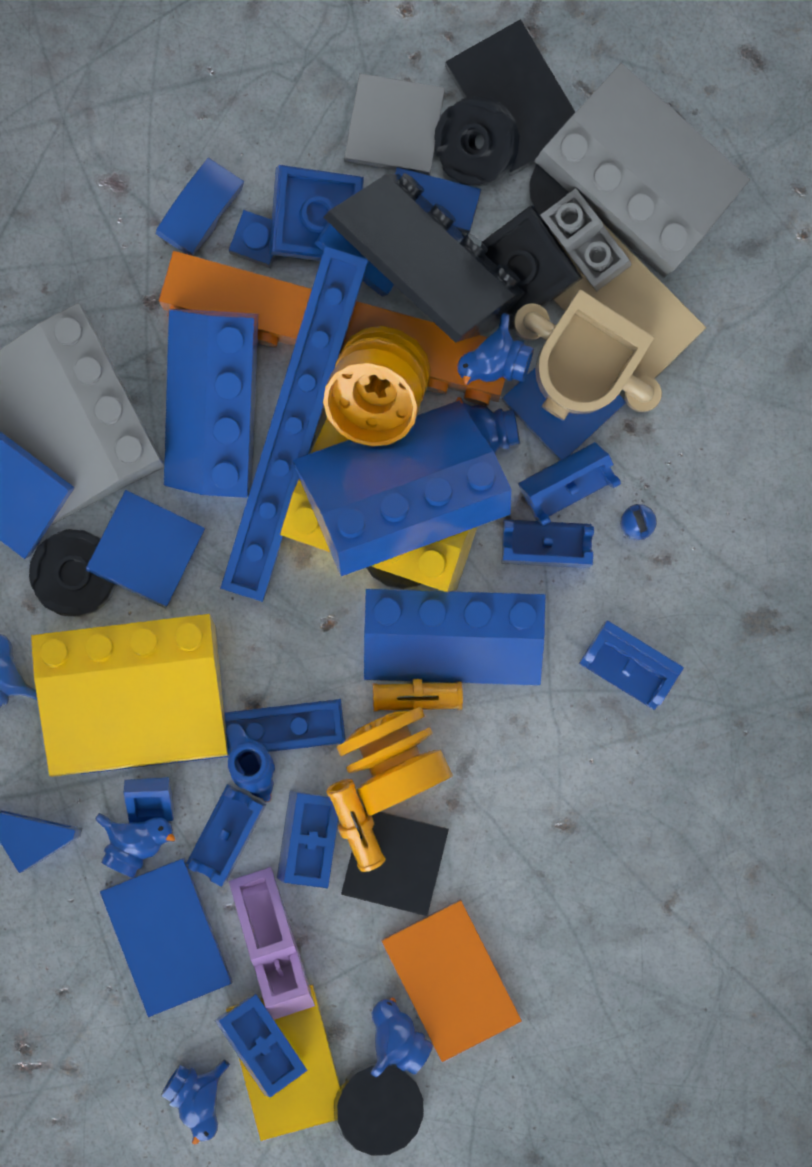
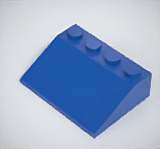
(407, 492)

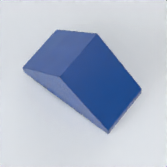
(33, 839)

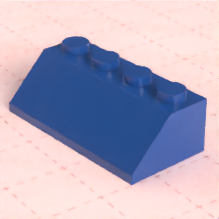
(210, 402)
(454, 636)

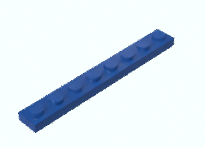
(294, 422)

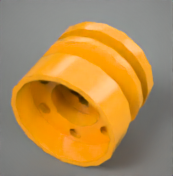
(377, 386)
(394, 760)

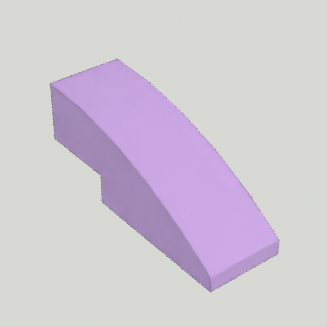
(271, 944)

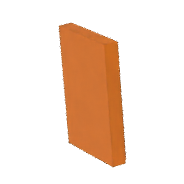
(451, 980)

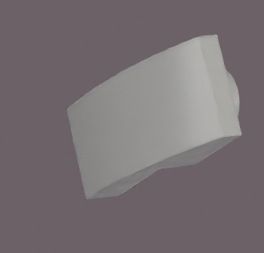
(586, 239)

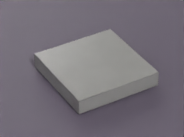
(394, 124)

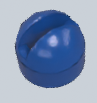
(630, 526)

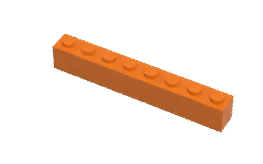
(281, 305)

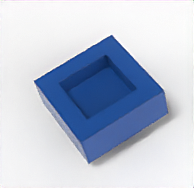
(253, 239)
(148, 799)

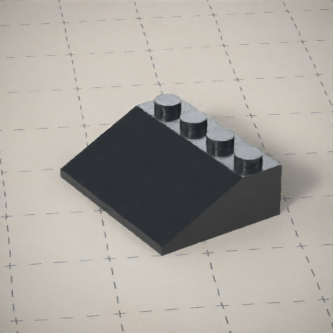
(427, 256)

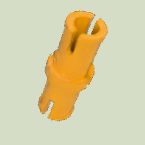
(448, 696)
(345, 801)

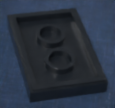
(517, 76)

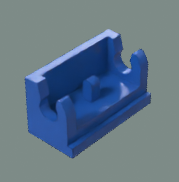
(568, 482)
(547, 545)
(631, 665)
(225, 835)
(308, 840)
(261, 1045)

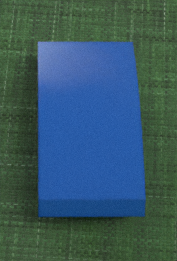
(199, 207)

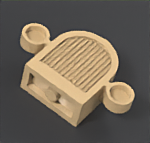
(588, 357)

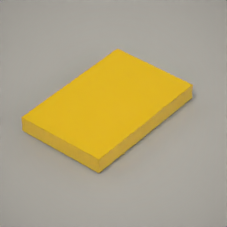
(311, 1096)

